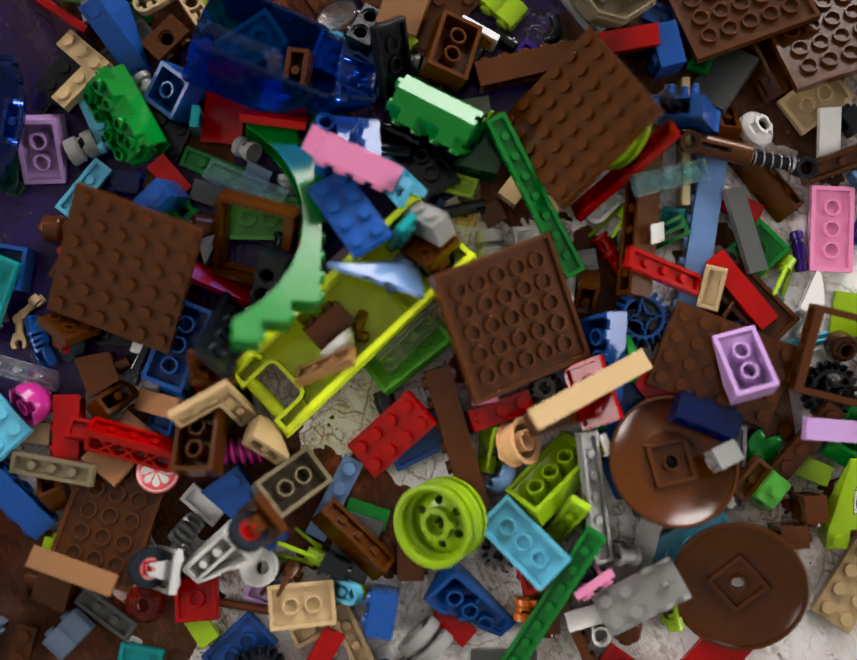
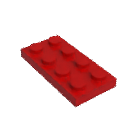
(392, 433)

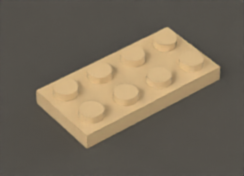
(838, 594)

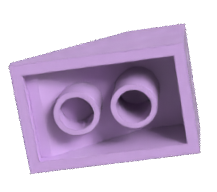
(42, 149)
(744, 365)

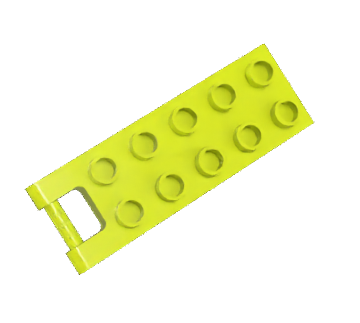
(291, 349)

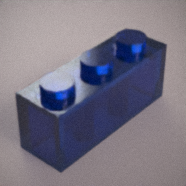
(705, 416)

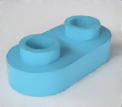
(348, 592)

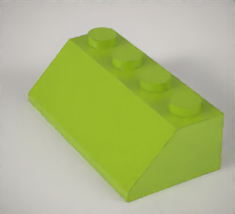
(549, 481)

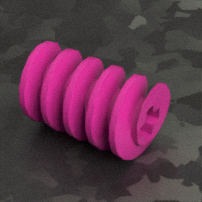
(240, 452)

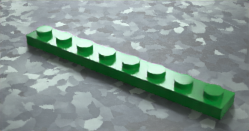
(533, 192)
(556, 596)

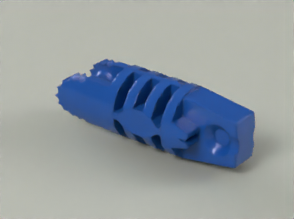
(40, 342)

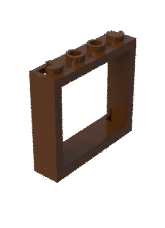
(222, 222)
(805, 352)

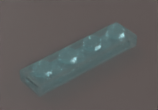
(669, 177)
(236, 179)

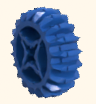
(642, 327)

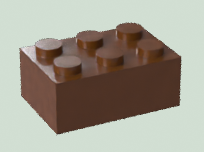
(451, 50)
(201, 446)

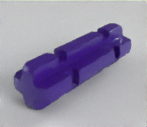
(798, 250)

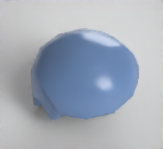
(501, 479)

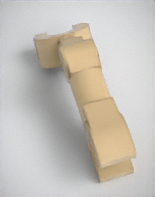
(33, 303)

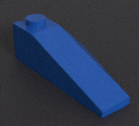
(118, 31)
(463, 596)

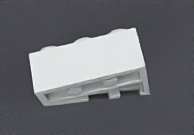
(217, 556)

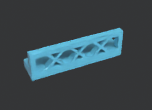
(406, 182)

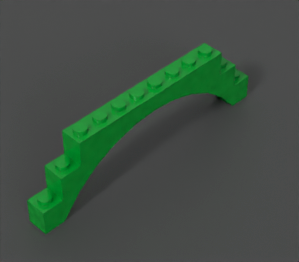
(301, 284)

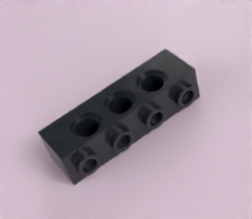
(271, 269)

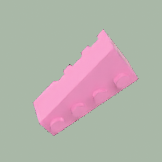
(351, 158)

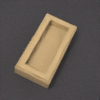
(711, 287)

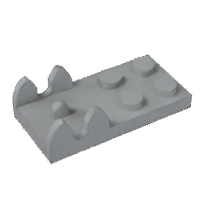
(641, 596)

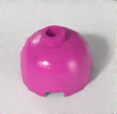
(32, 401)

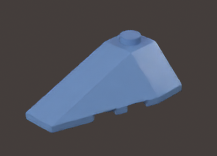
(387, 273)

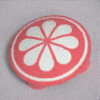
(155, 480)

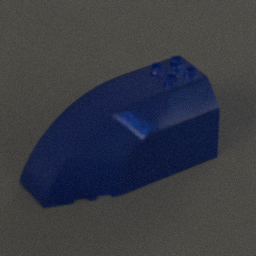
(243, 52)

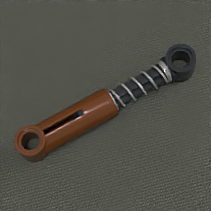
(744, 154)

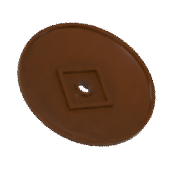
(654, 491)
(758, 611)

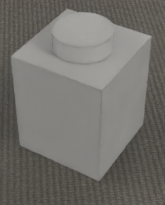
(723, 456)

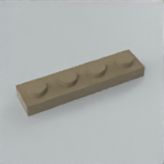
(53, 468)

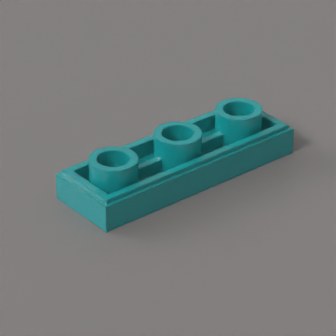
(402, 232)

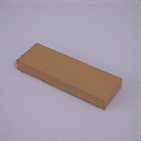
(326, 366)
(156, 403)

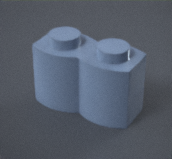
(69, 633)

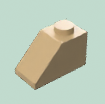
(265, 439)

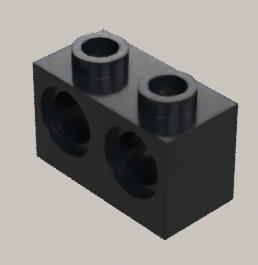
(360, 28)

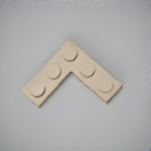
(85, 56)
(219, 395)
(347, 623)

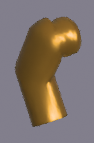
(358, 327)

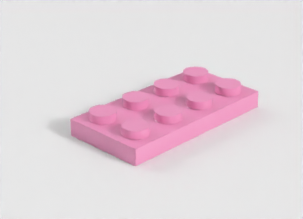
(831, 229)

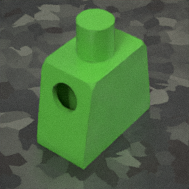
(770, 492)

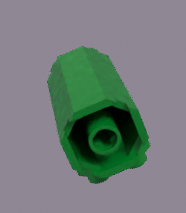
(436, 115)
(129, 120)

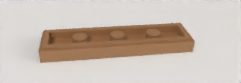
(72, 570)

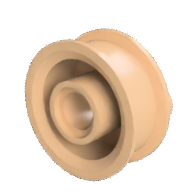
(515, 444)

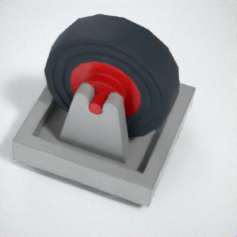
(157, 568)

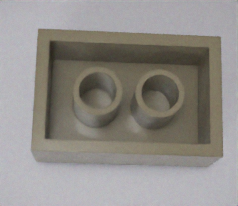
(293, 482)

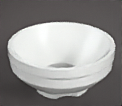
(752, 131)
(342, 341)
(251, 575)

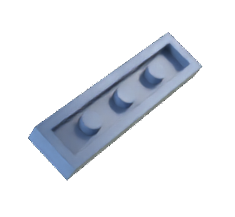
(340, 488)

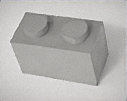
(431, 223)

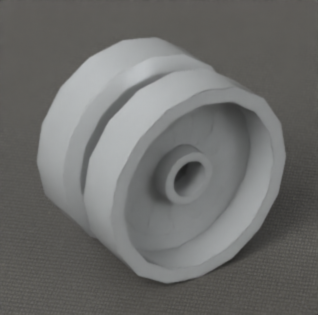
(425, 640)

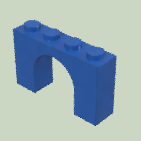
(163, 196)

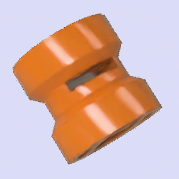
(524, 608)

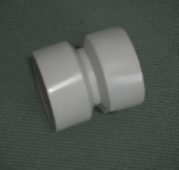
(81, 148)
(489, 241)

